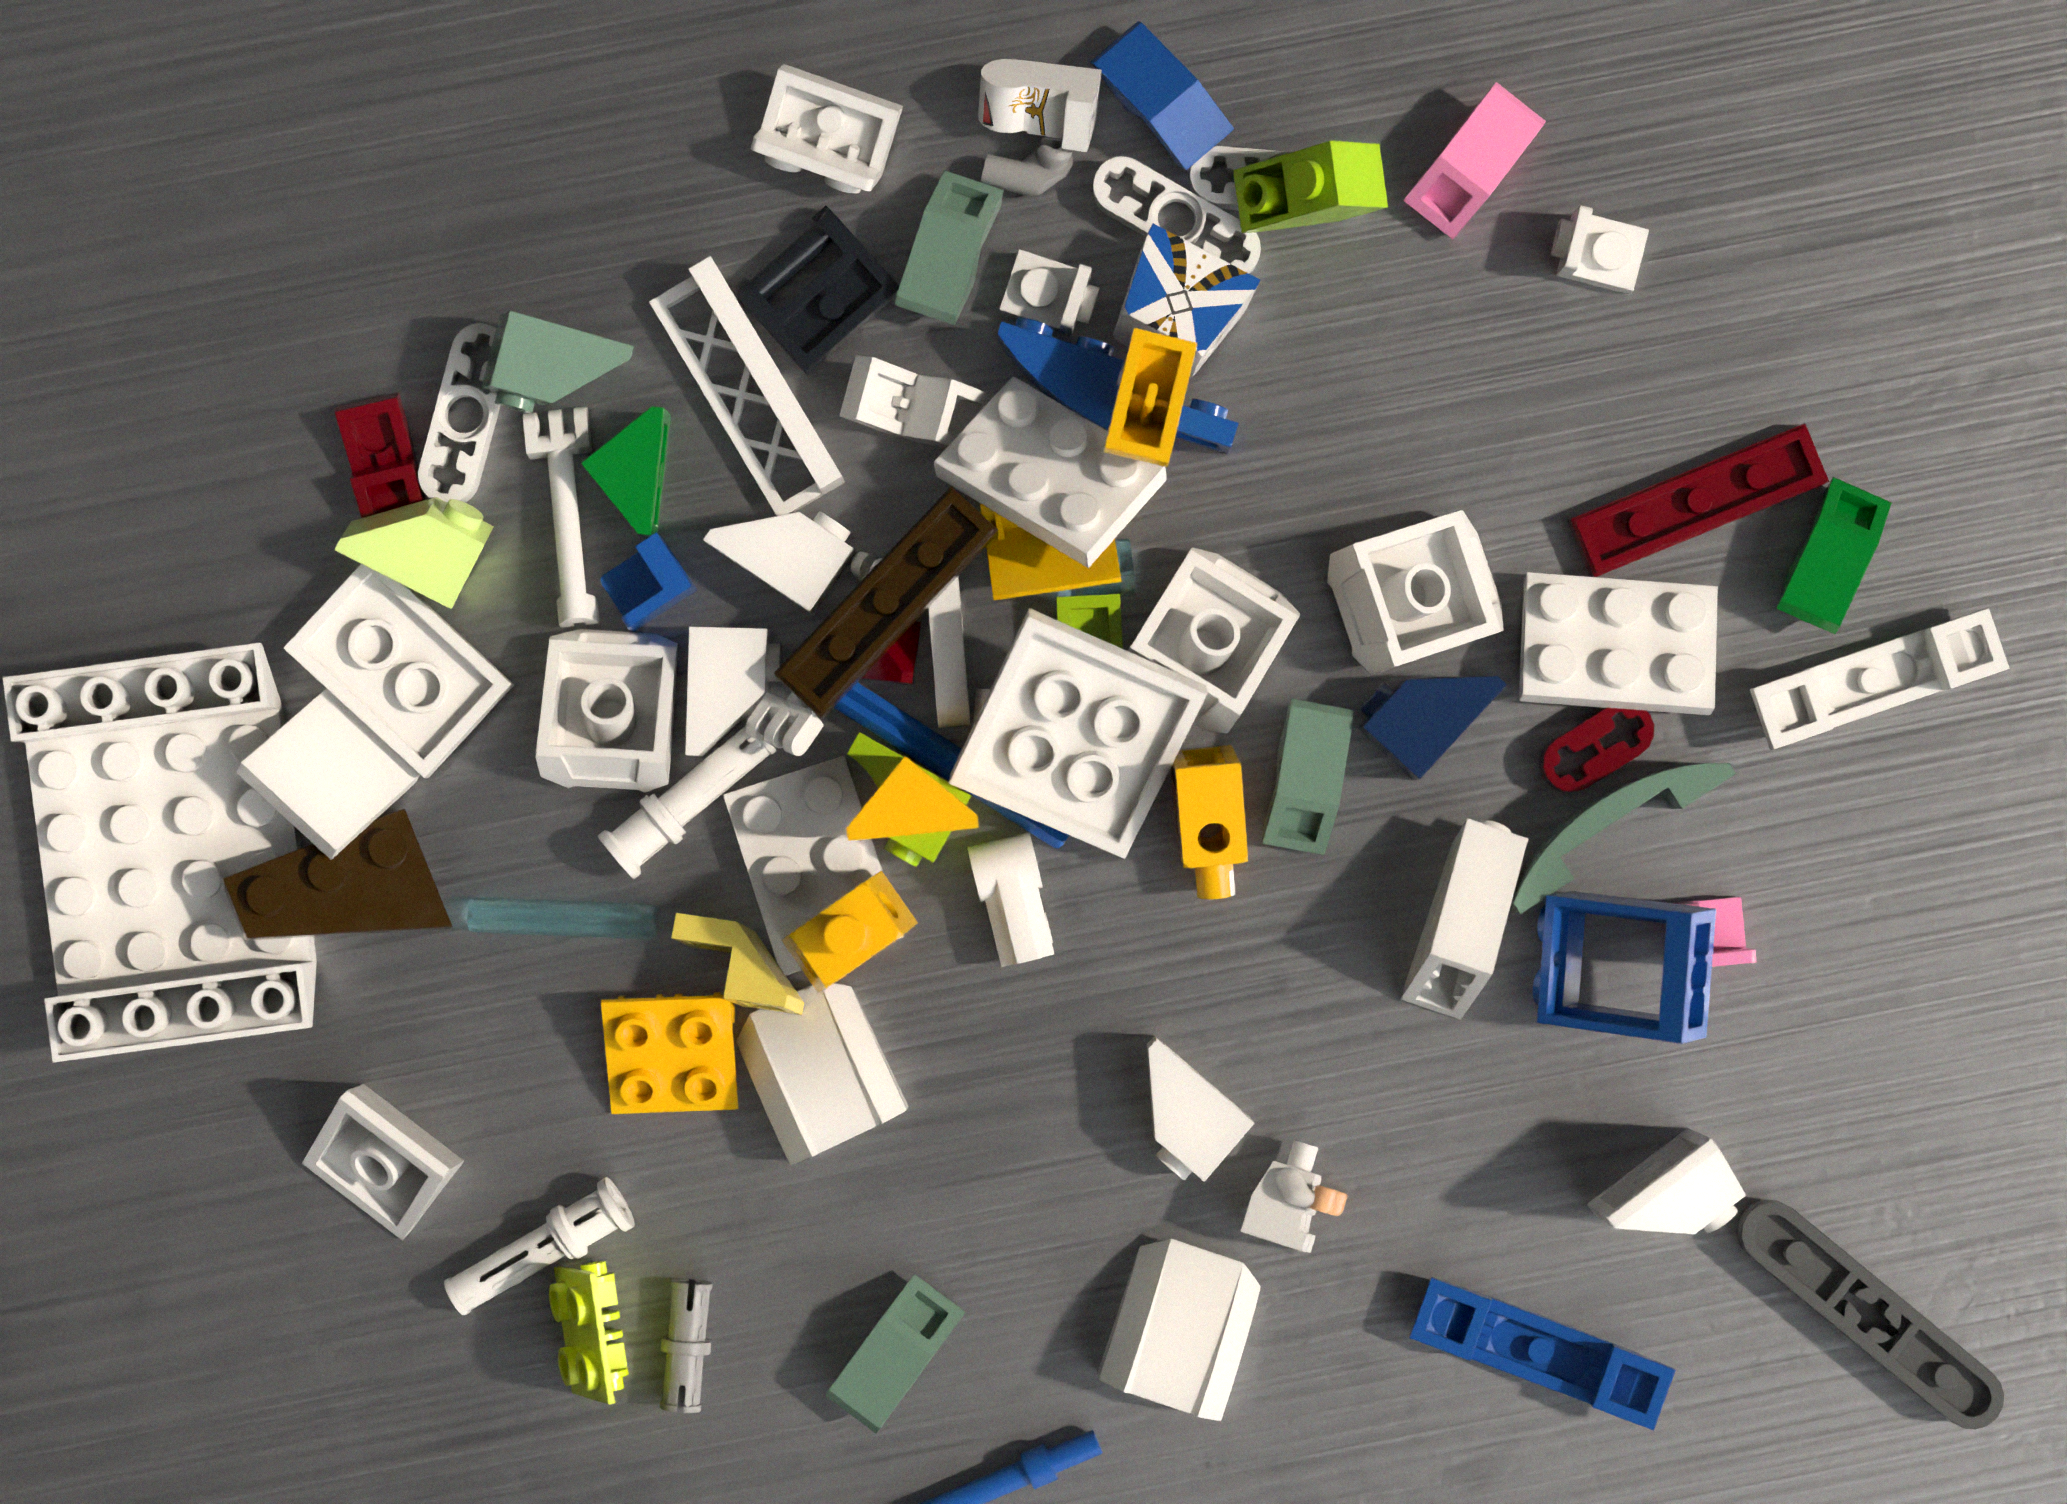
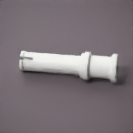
(662, 818)
(572, 1233)

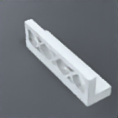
(768, 378)

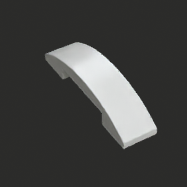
(1879, 678)

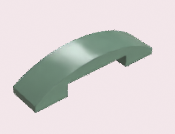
(1546, 870)

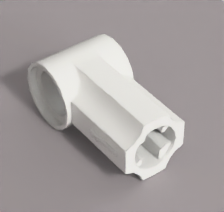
(1009, 885)

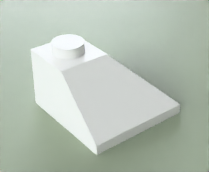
(1674, 1190)

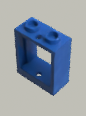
(1684, 974)

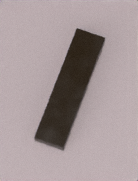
(886, 603)

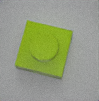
(1093, 615)

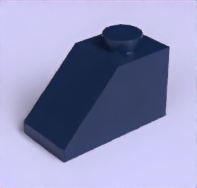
(1425, 717)

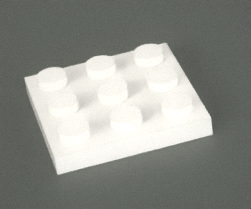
(1077, 733)

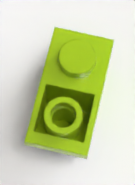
(1311, 186)

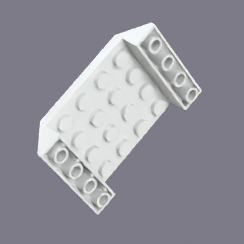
(133, 846)

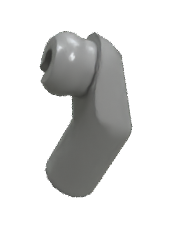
(1033, 173)

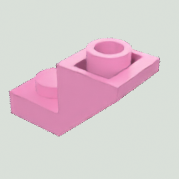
(1474, 160)

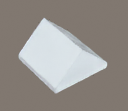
(381, 1160)

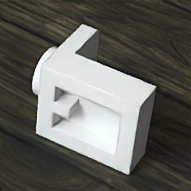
(1599, 250)
(1049, 292)

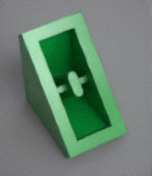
(633, 469)

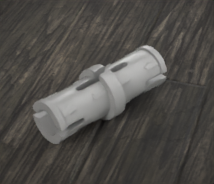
(686, 1345)

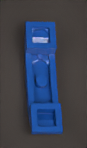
(1543, 1352)

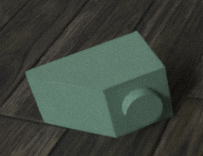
(545, 361)

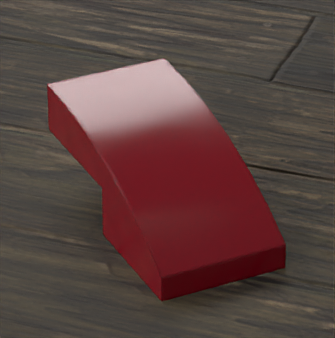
(380, 454)

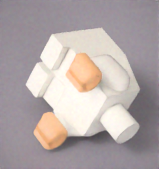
(1288, 1199)

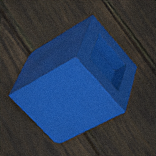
(647, 583)

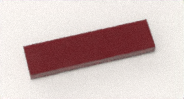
(1698, 501)

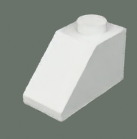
(789, 553)
(725, 681)
(1190, 1115)

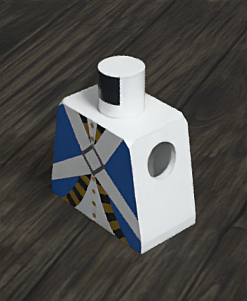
(1183, 294)

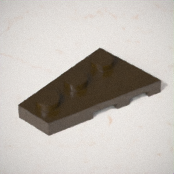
(367, 888)

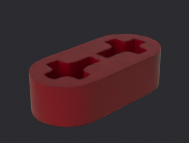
(1604, 759)

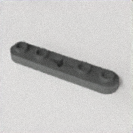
(1918, 1350)

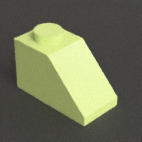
(420, 545)

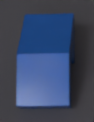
(1162, 93)

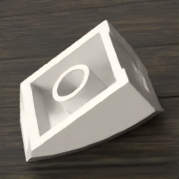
(1415, 592)
(1217, 630)
(608, 710)
(819, 1072)
(1181, 1328)

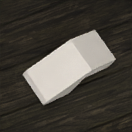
(909, 403)

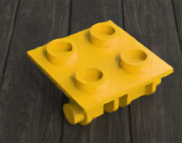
(1028, 566)
(670, 1053)

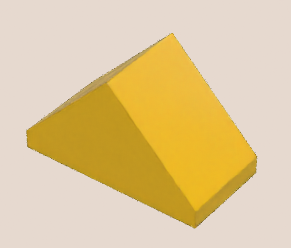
(1150, 397)
(910, 805)

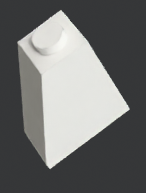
(1466, 919)

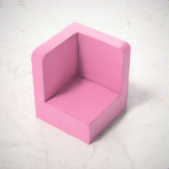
(1729, 931)

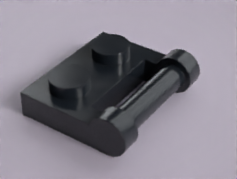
(831, 304)

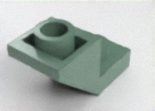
(948, 247)
(1308, 776)
(895, 1353)

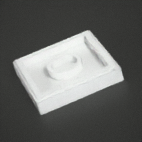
(328, 773)

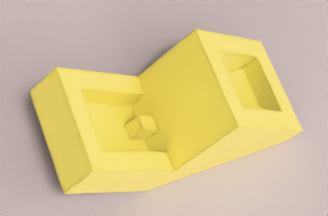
(752, 974)

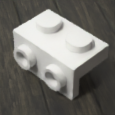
(826, 130)

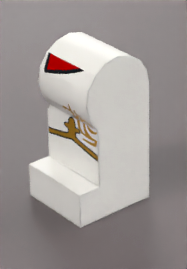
(1040, 100)

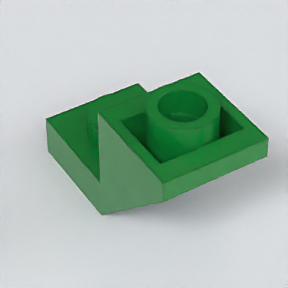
(1834, 556)

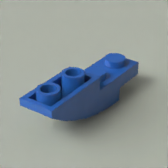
(1087, 379)

